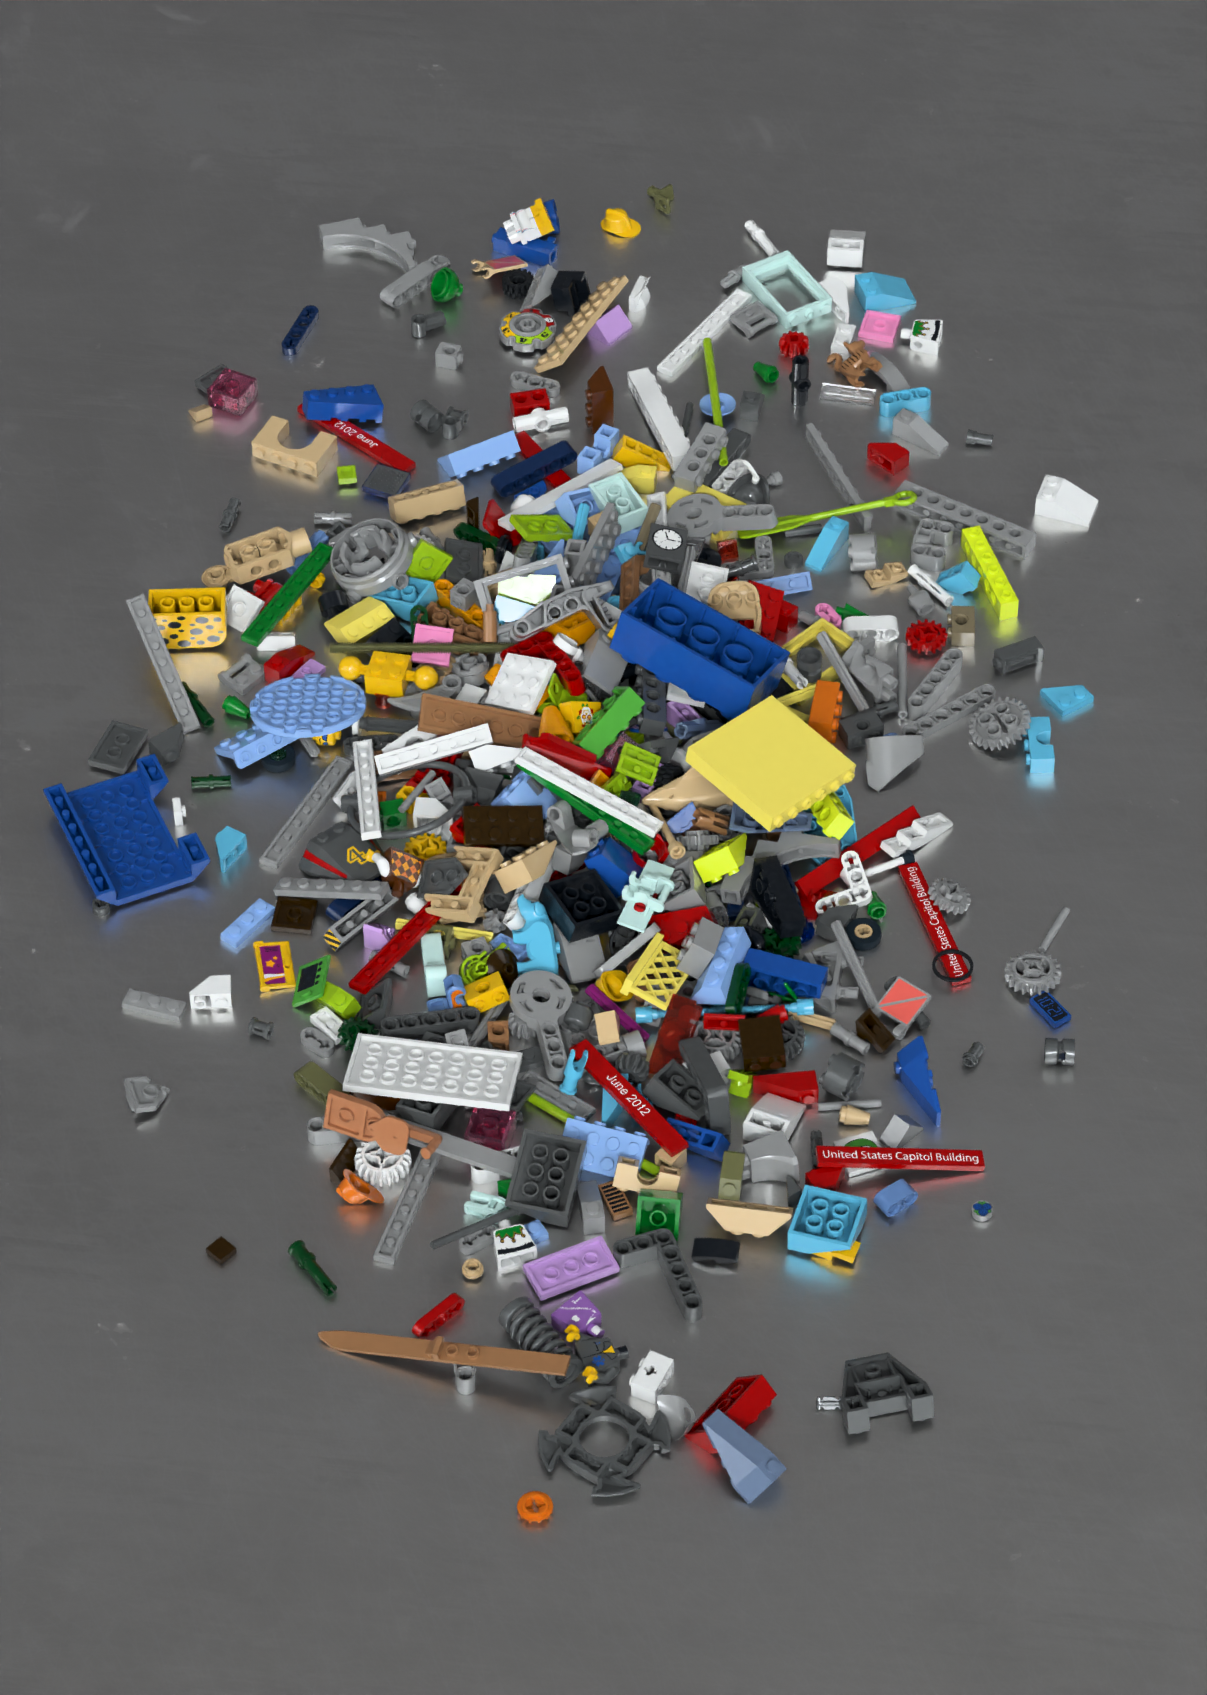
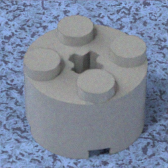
(863, 552)

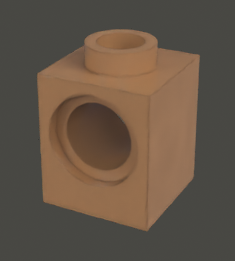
(498, 1034)

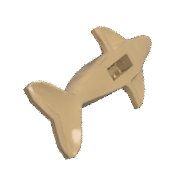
(687, 788)

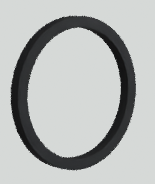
(952, 951)

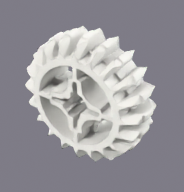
(373, 1167)

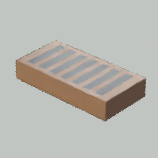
(615, 1201)

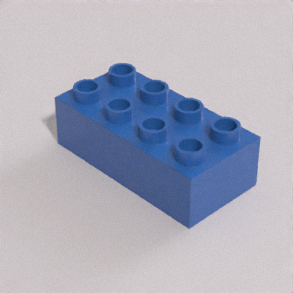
(698, 649)

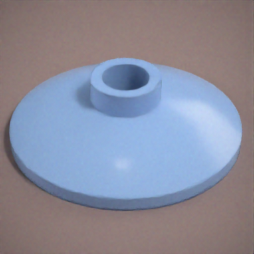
(727, 404)

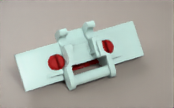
(642, 895)

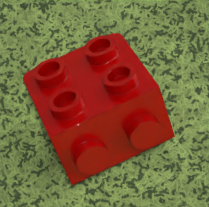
(490, 523)

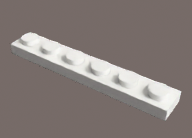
(433, 749)

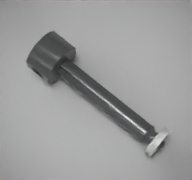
(382, 725)

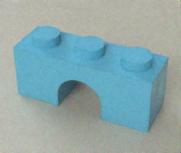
(1039, 756)

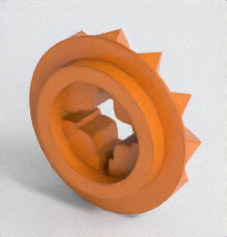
(542, 1502)

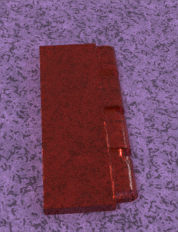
(674, 1028)

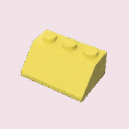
(359, 621)

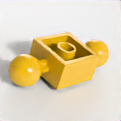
(388, 673)

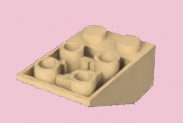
(525, 866)

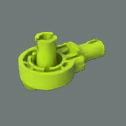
(478, 969)

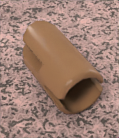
(711, 821)

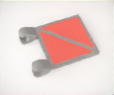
(902, 1004)

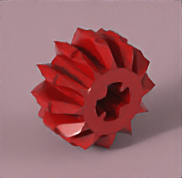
(793, 344)

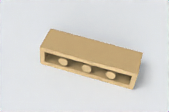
(427, 501)

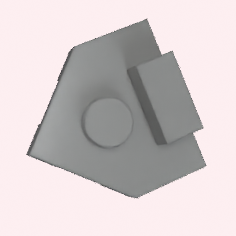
(144, 1094)

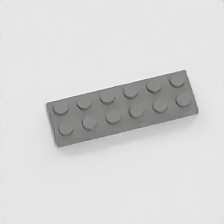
(598, 547)

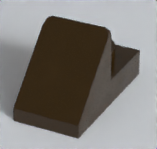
(873, 1029)

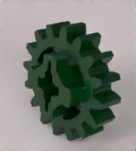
(784, 946)
(349, 1030)

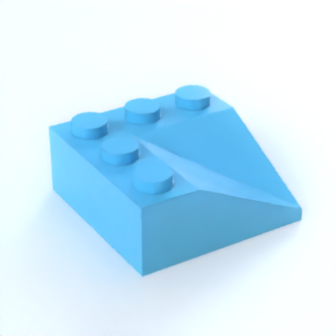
(826, 1221)

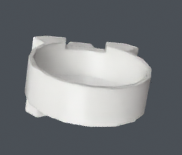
(569, 646)

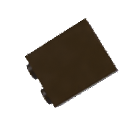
(761, 1043)

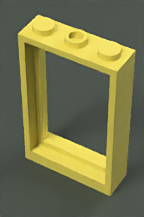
(837, 636)

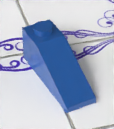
(701, 1140)

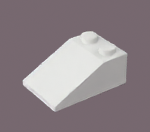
(1064, 501)

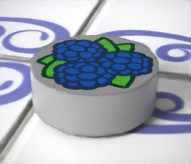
(982, 1210)

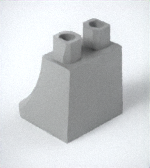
(770, 1159)

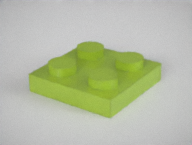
(428, 561)

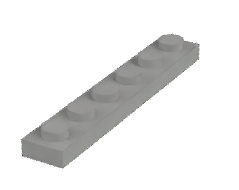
(331, 888)

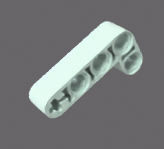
(434, 964)

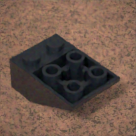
(392, 632)

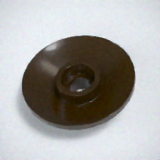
(499, 961)

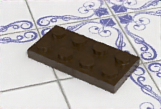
(502, 826)

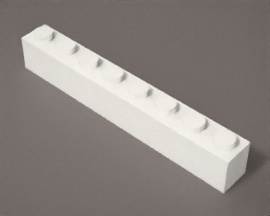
(659, 415)

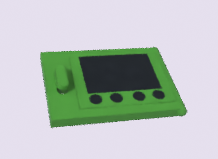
(311, 981)

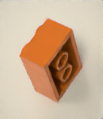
(826, 709)

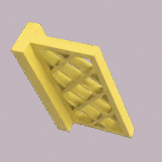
(646, 965)

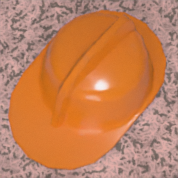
(356, 1190)

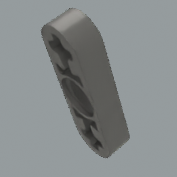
(377, 739)

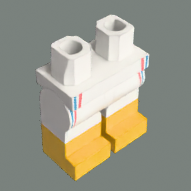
(528, 223)

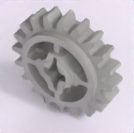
(1032, 969)

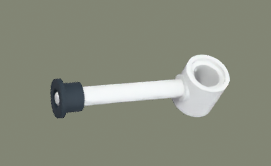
(903, 859)

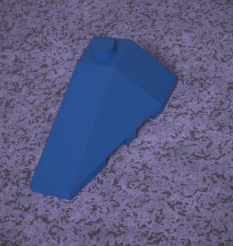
(917, 1079)

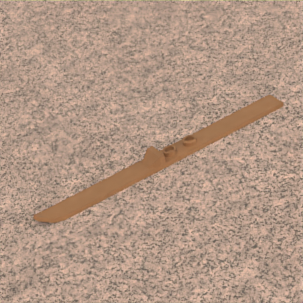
(446, 1352)

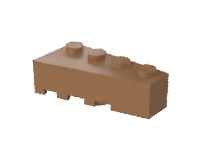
(462, 631)

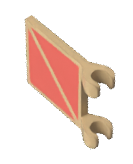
(498, 265)

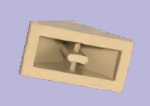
(607, 1027)

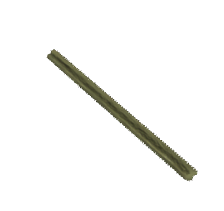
(403, 647)

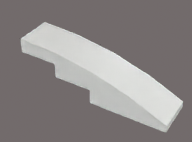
(920, 833)

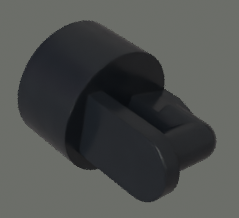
(332, 603)

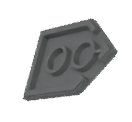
(441, 876)

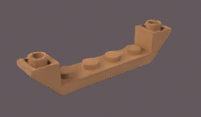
(630, 580)

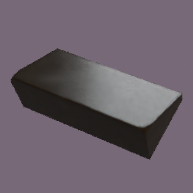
(472, 508)
(343, 1161)

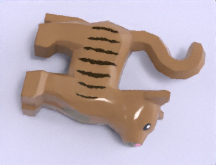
(855, 365)

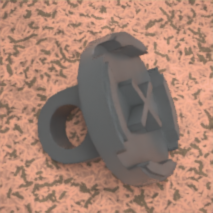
(760, 997)

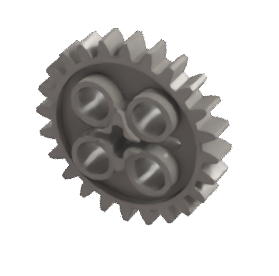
(987, 731)

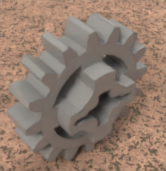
(697, 840)
(949, 896)

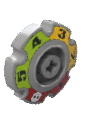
(527, 330)

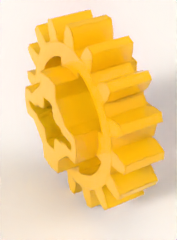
(425, 846)

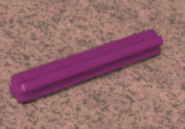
(608, 1005)

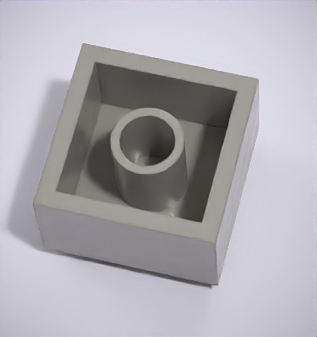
(699, 947)

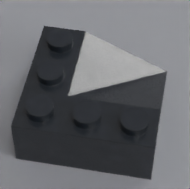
(581, 905)

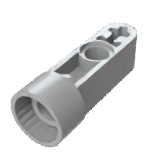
(628, 1042)

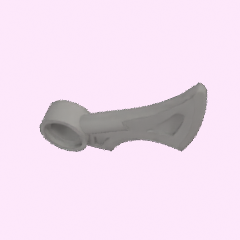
(413, 702)

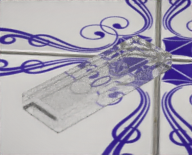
(847, 394)

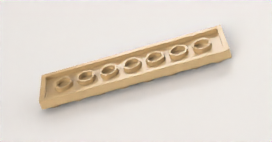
(581, 323)

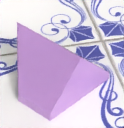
(377, 935)

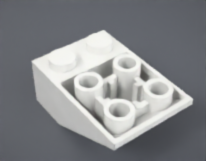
(846, 248)
(493, 757)
(772, 1115)

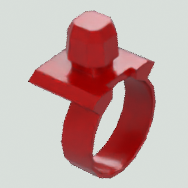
(659, 847)

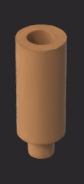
(489, 624)

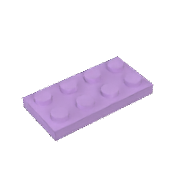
(570, 1268)

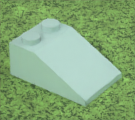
(627, 501)

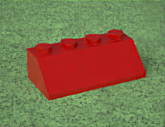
(740, 1402)

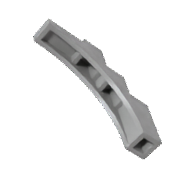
(354, 234)
(790, 847)

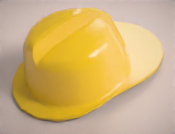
(619, 223)
(611, 984)

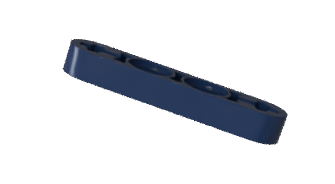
(296, 329)

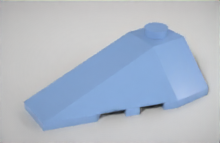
(569, 502)

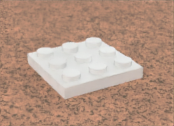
(520, 683)

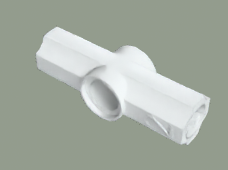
(540, 419)

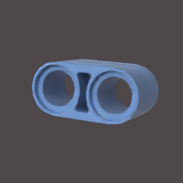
(895, 1198)

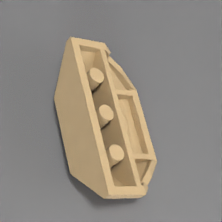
(748, 1217)

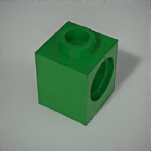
(390, 814)

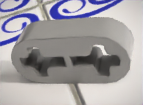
(319, 1040)
(477, 1240)

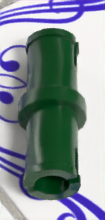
(211, 781)

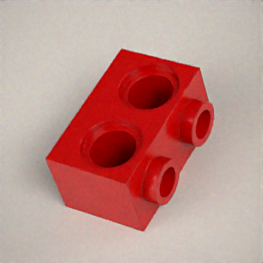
(526, 401)

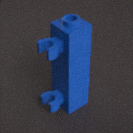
(535, 251)

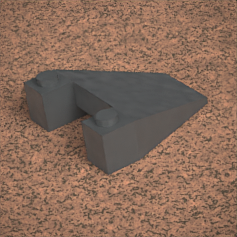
(880, 1387)

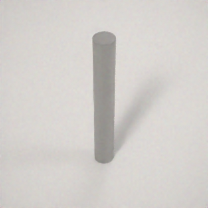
(417, 791)
(1054, 929)
(870, 1103)

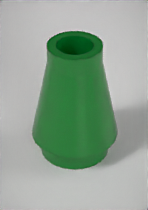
(766, 372)
(234, 706)
(876, 908)

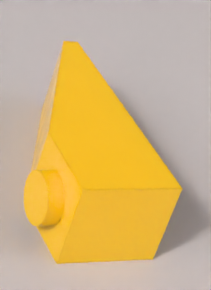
(632, 452)

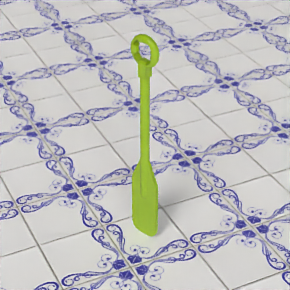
(792, 521)

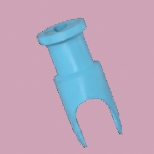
(573, 1072)

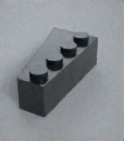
(776, 898)

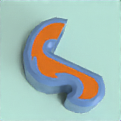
(454, 992)

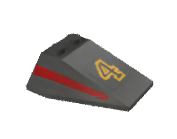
(340, 855)

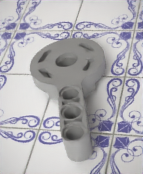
(718, 516)
(545, 1015)

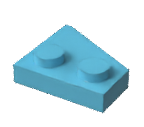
(1067, 698)

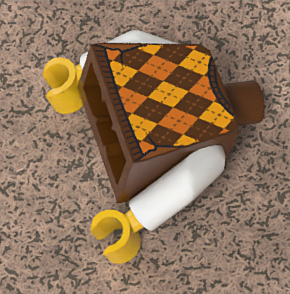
(398, 869)

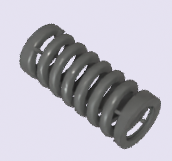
(524, 1340)

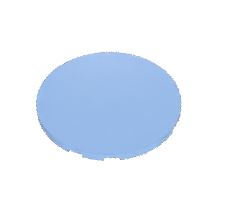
(308, 706)

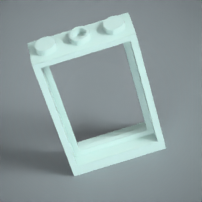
(785, 260)

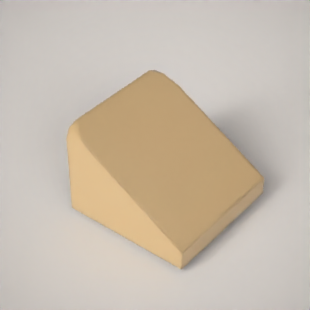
(201, 412)

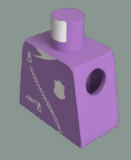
(579, 1312)

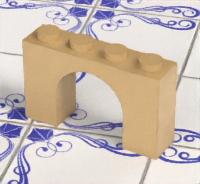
(307, 459)

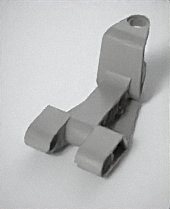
(539, 618)

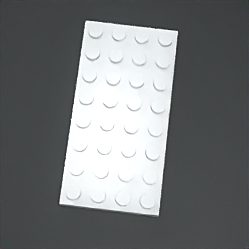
(433, 1072)

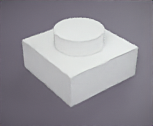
(179, 811)

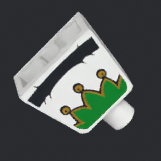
(924, 336)
(513, 1245)

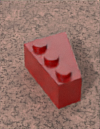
(678, 923)

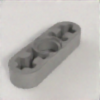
(523, 381)

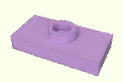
(309, 667)

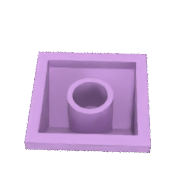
(611, 326)

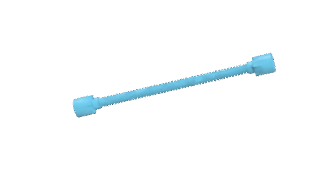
(801, 1007)

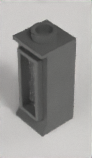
(1018, 655)

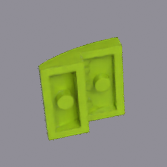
(638, 763)

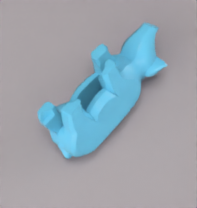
(537, 937)

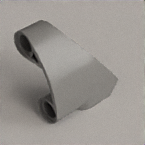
(890, 756)
(571, 836)

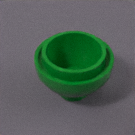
(445, 285)

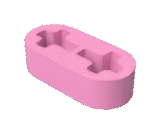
(832, 615)

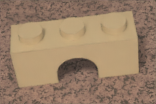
(628, 1177)

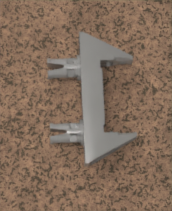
(833, 991)

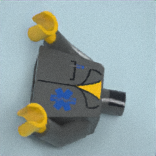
(598, 1356)

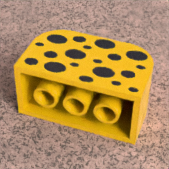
(190, 616)

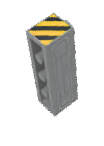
(353, 922)

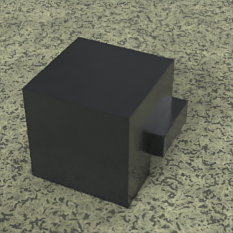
(570, 290)

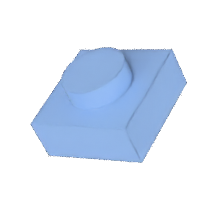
(537, 1231)

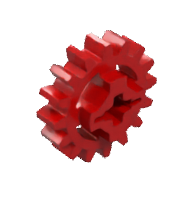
(926, 636)

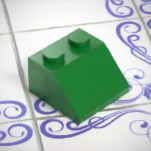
(659, 1210)

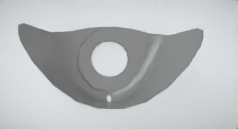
(674, 1412)

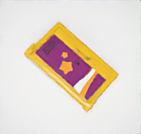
(272, 962)

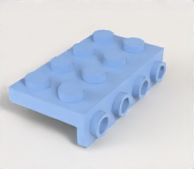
(251, 745)
(606, 1145)

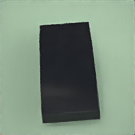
(715, 1249)

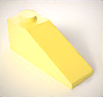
(642, 478)

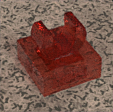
(727, 549)

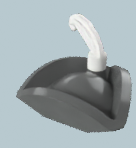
(750, 488)

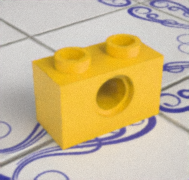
(486, 992)

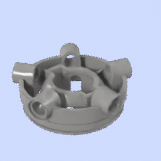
(372, 575)

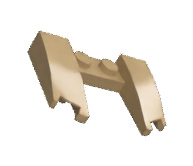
(466, 906)

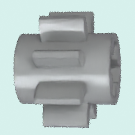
(494, 921)

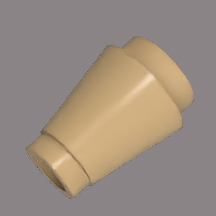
(853, 1116)

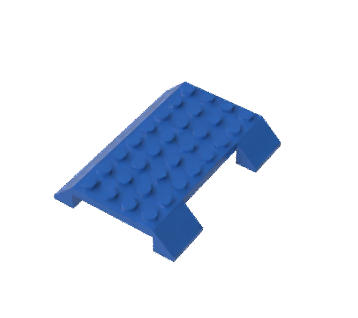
(123, 836)

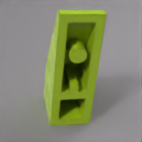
(339, 1001)

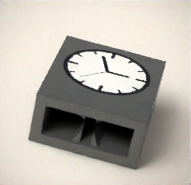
(665, 548)

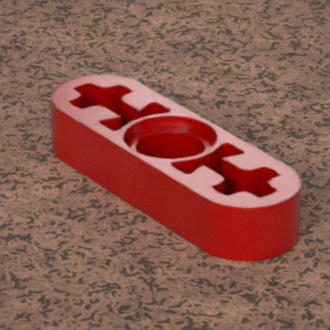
(438, 1316)

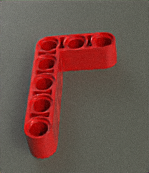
(543, 647)

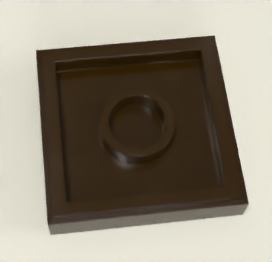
(294, 915)

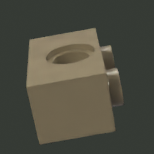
(962, 626)

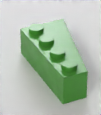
(610, 720)

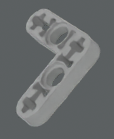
(759, 551)

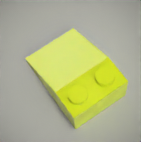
(722, 859)

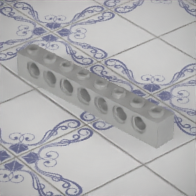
(998, 532)

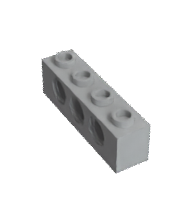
(700, 457)

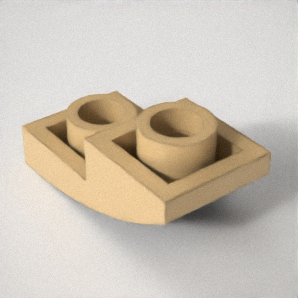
(890, 574)

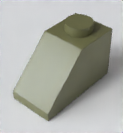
(731, 1176)

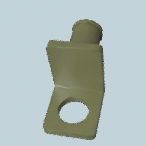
(662, 197)

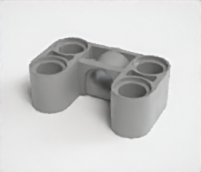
(931, 533)

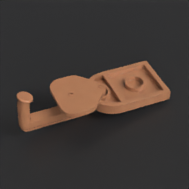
(369, 1123)

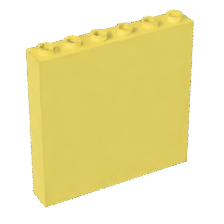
(770, 763)

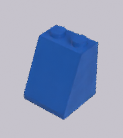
(612, 864)

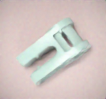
(484, 1205)

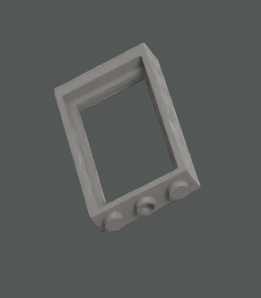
(484, 595)

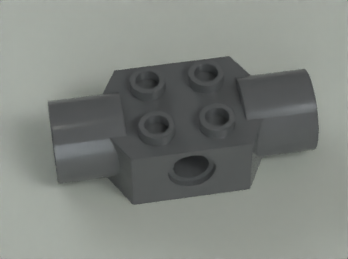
(494, 894)

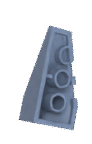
(743, 822)
(745, 1459)

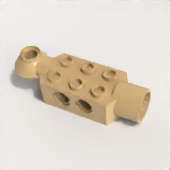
(258, 556)

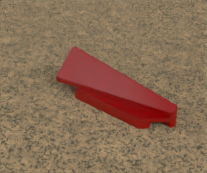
(565, 754)

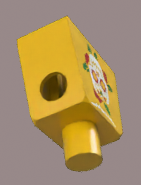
(578, 714)

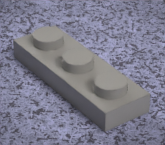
(154, 1005)

